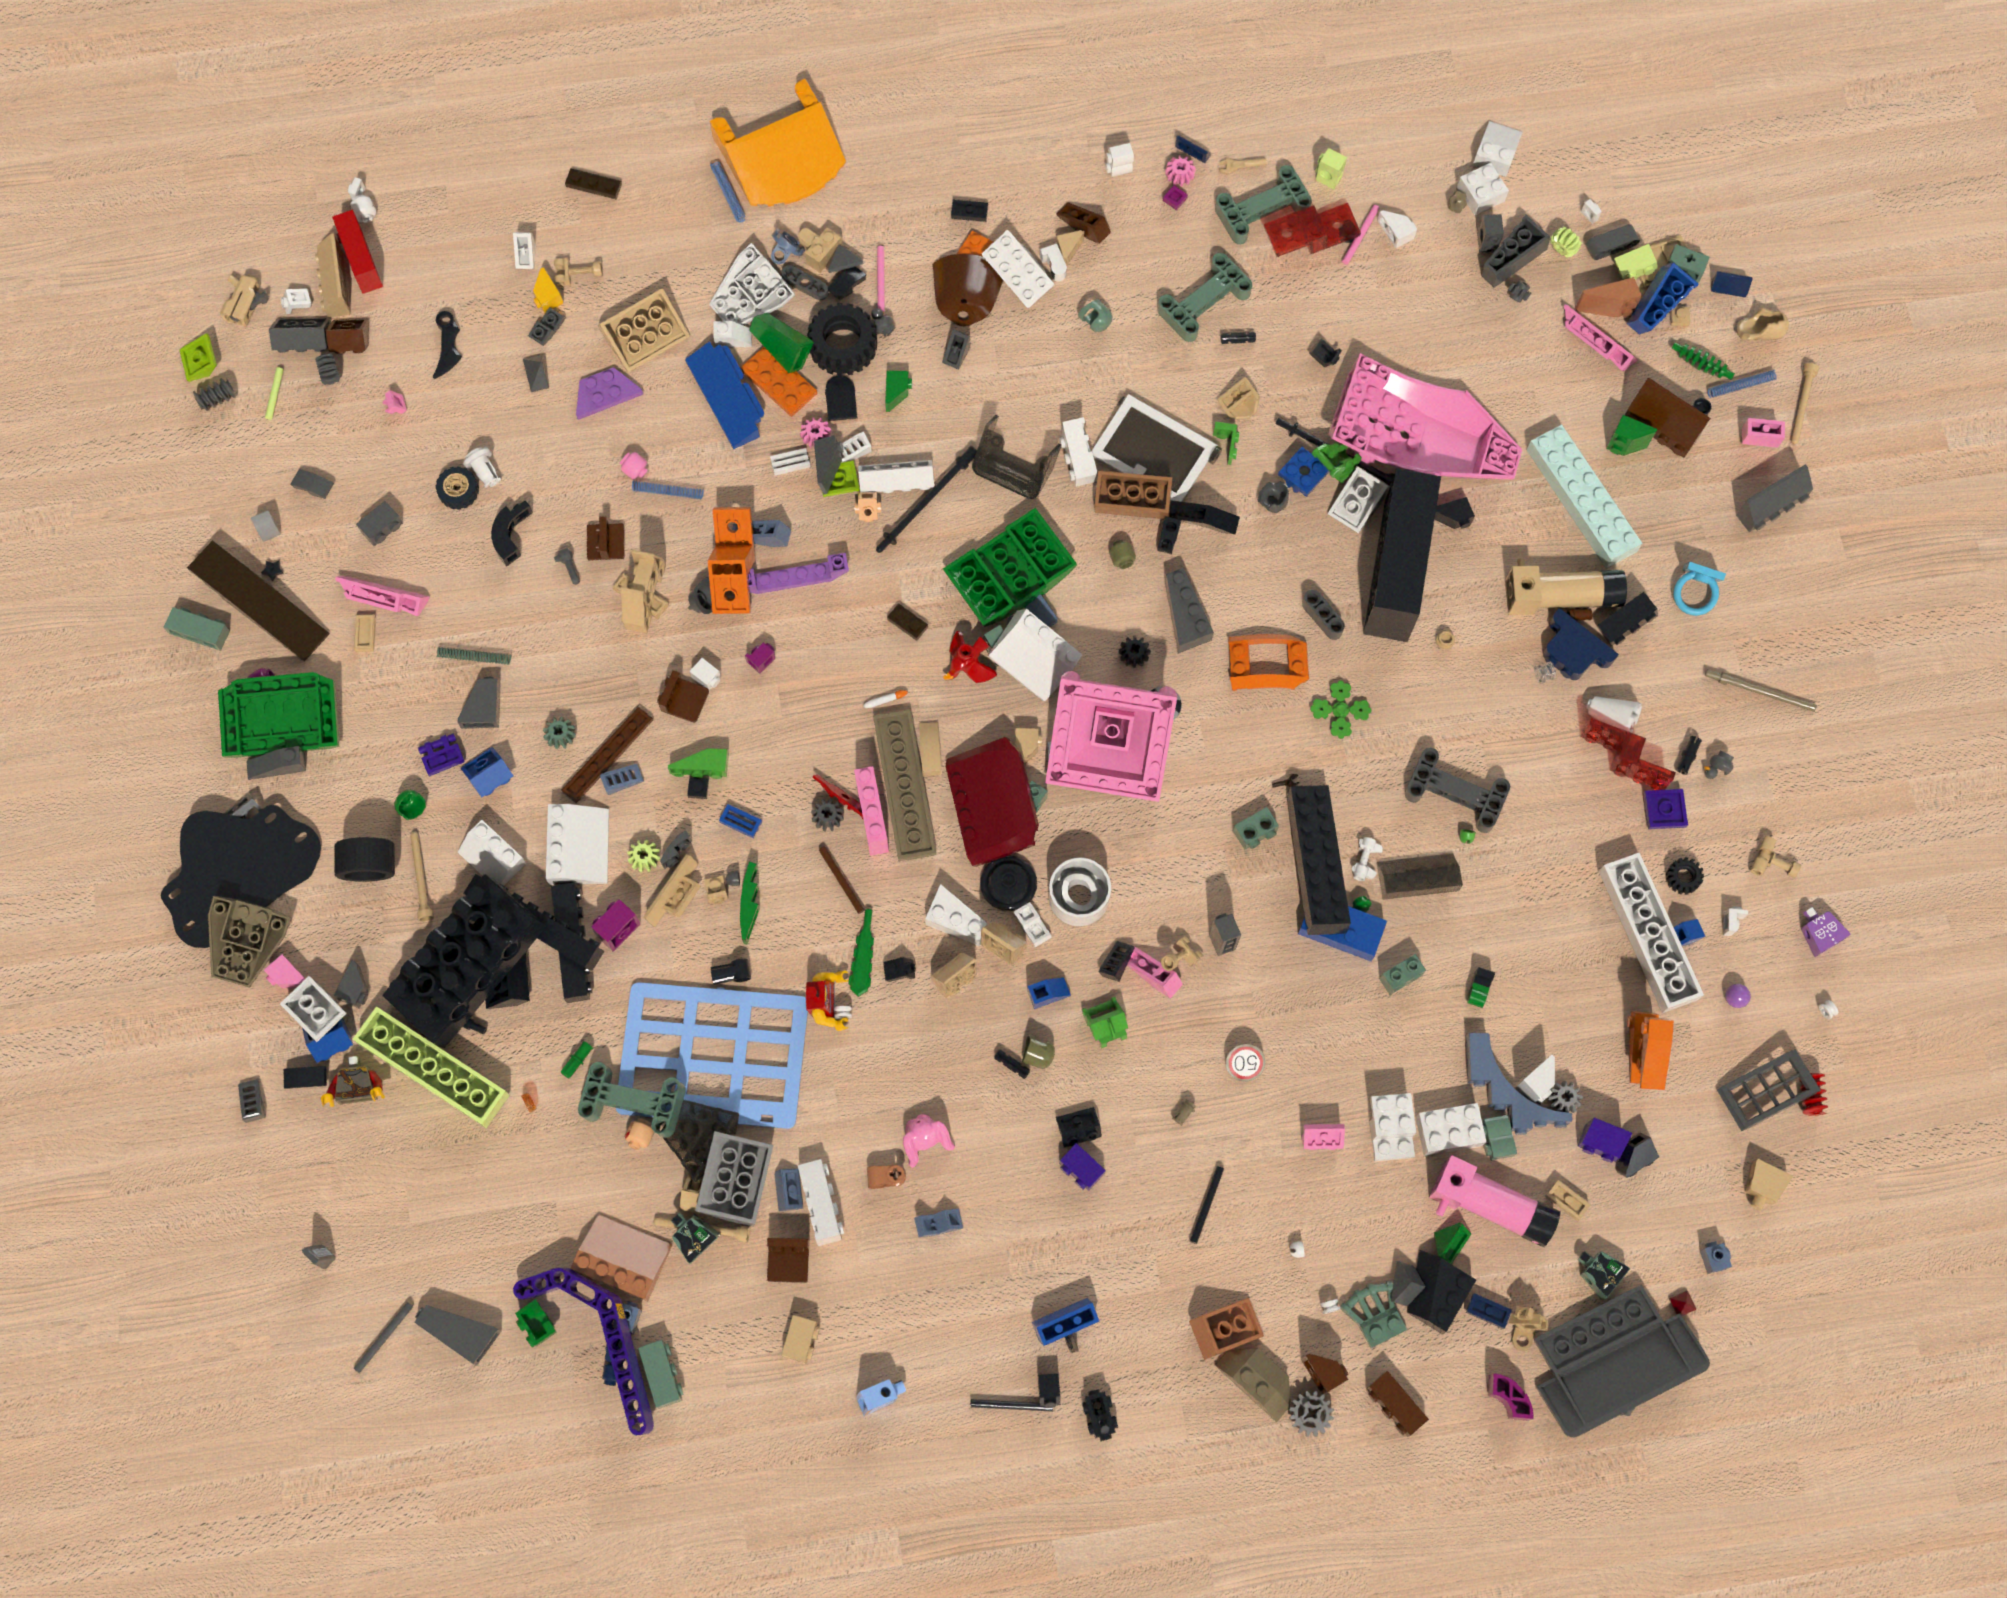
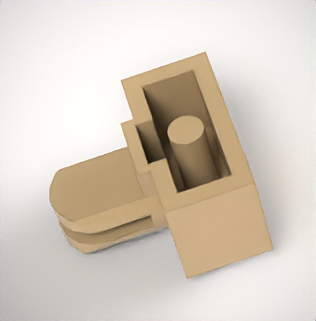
(819, 247)

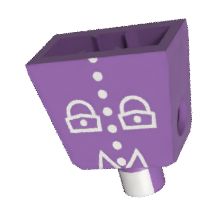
(1822, 931)

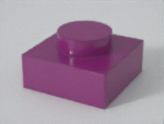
(1175, 197)

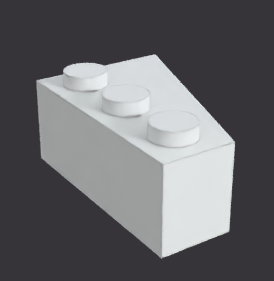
(1078, 452)
(954, 917)

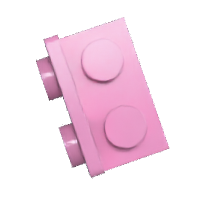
(1323, 1136)

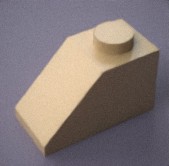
(1027, 742)
(690, 1195)

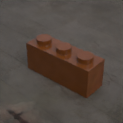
(1396, 1404)

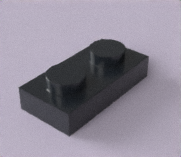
(969, 210)

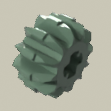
(553, 728)

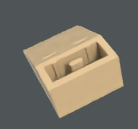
(955, 974)

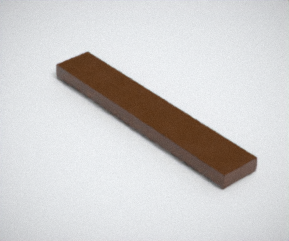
(607, 755)

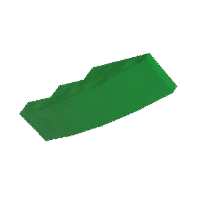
(749, 909)

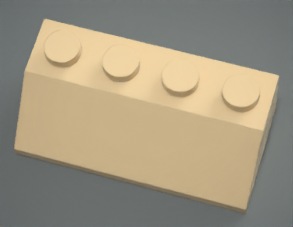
(332, 277)

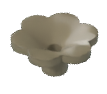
(1457, 201)

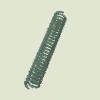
(464, 652)

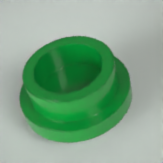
(1362, 903)

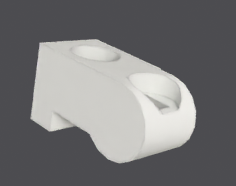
(1055, 261)

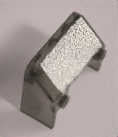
(1009, 470)

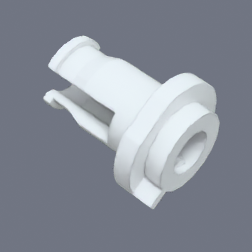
(479, 461)

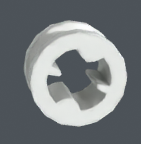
(1828, 1009)
(842, 1011)
(1330, 1306)

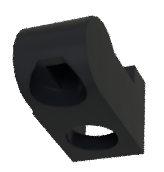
(1169, 535)

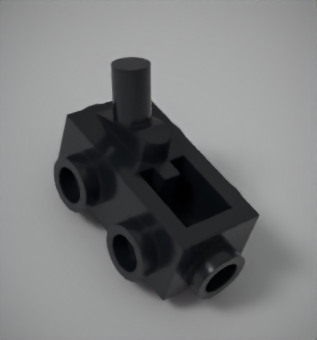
(1101, 1421)

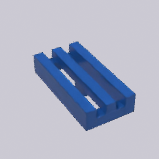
(722, 820)

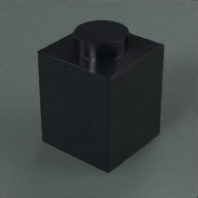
(1049, 1390)

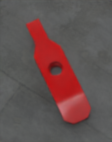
(842, 796)

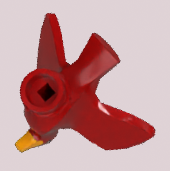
(966, 659)

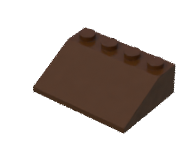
(1675, 420)

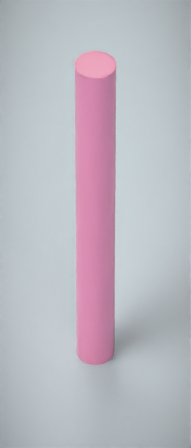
(1363, 230)
(880, 279)

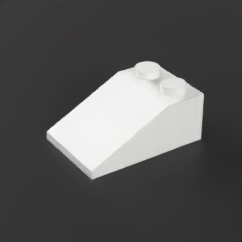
(1498, 147)
(1359, 499)
(313, 1008)

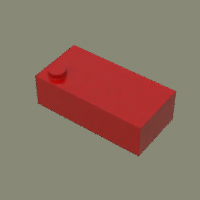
(357, 251)

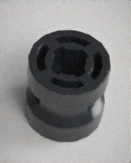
(1703, 405)

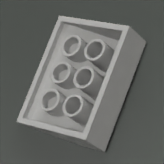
(734, 1178)

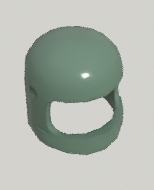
(1099, 318)

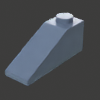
(769, 533)

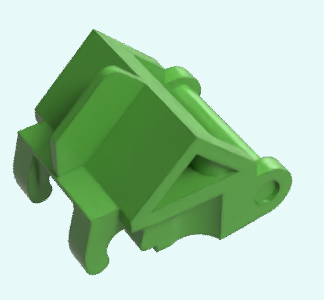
(1336, 460)
(1108, 1026)

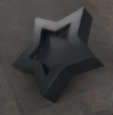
(272, 569)

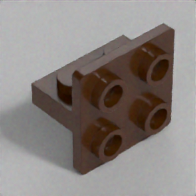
(605, 541)

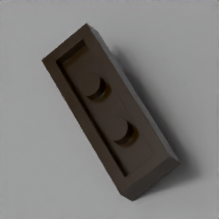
(593, 183)

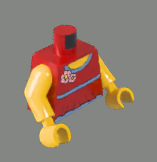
(821, 999)

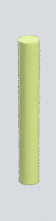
(274, 393)

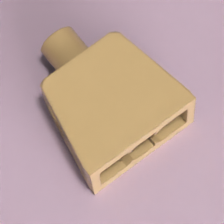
(1765, 1183)

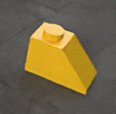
(546, 292)

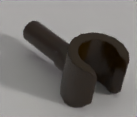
(1289, 782)

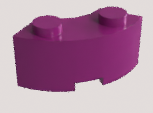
(1511, 1396)

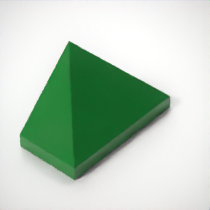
(1451, 1241)

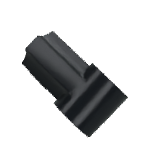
(735, 971)

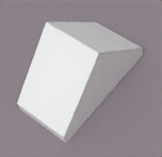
(524, 250)

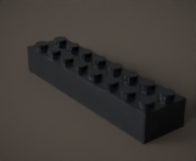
(1318, 860)

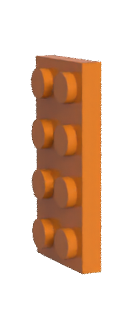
(784, 388)

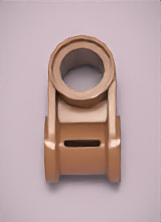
(881, 1176)

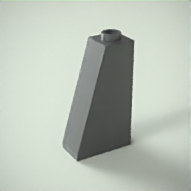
(463, 1335)

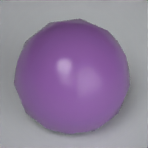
(1737, 996)

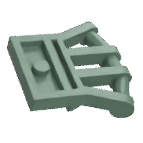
(1381, 1326)

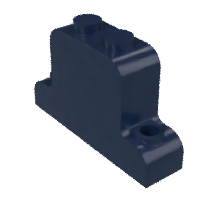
(1575, 647)

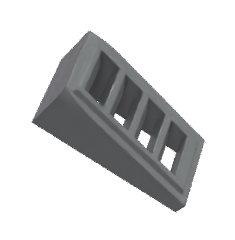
(260, 1113)
(319, 1255)

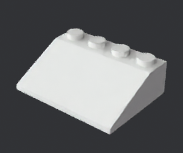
(1034, 654)
(577, 844)

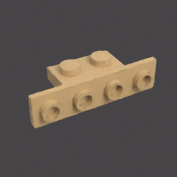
(675, 894)

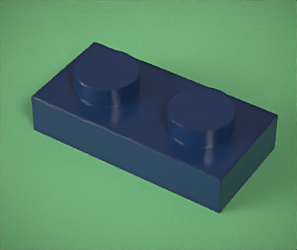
(1488, 1311)

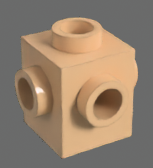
(868, 506)

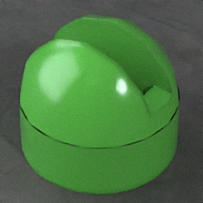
(1467, 835)

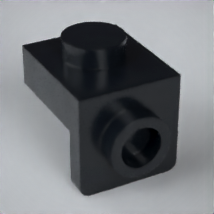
(1324, 353)
(899, 969)

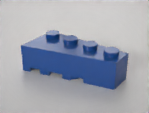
(1661, 297)

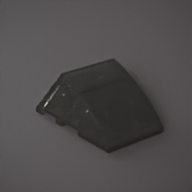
(695, 1134)

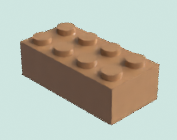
(1133, 495)

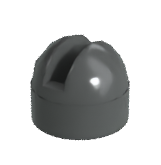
(733, 878)

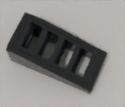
(1121, 966)

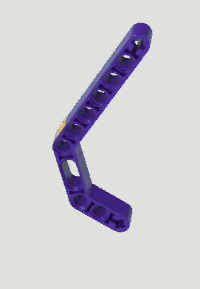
(611, 1335)

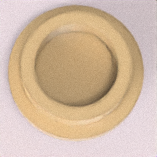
(1445, 640)

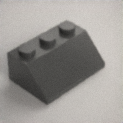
(299, 334)

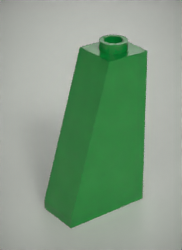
(782, 341)

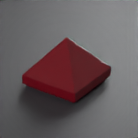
(1682, 1303)

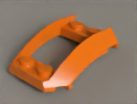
(1240, 662)

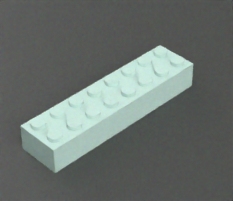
(1584, 496)

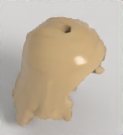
(1763, 326)

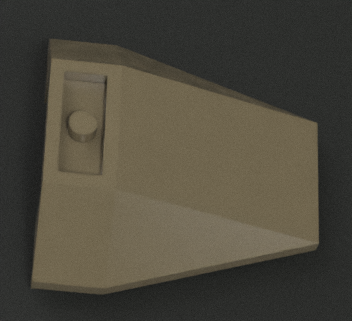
(242, 938)

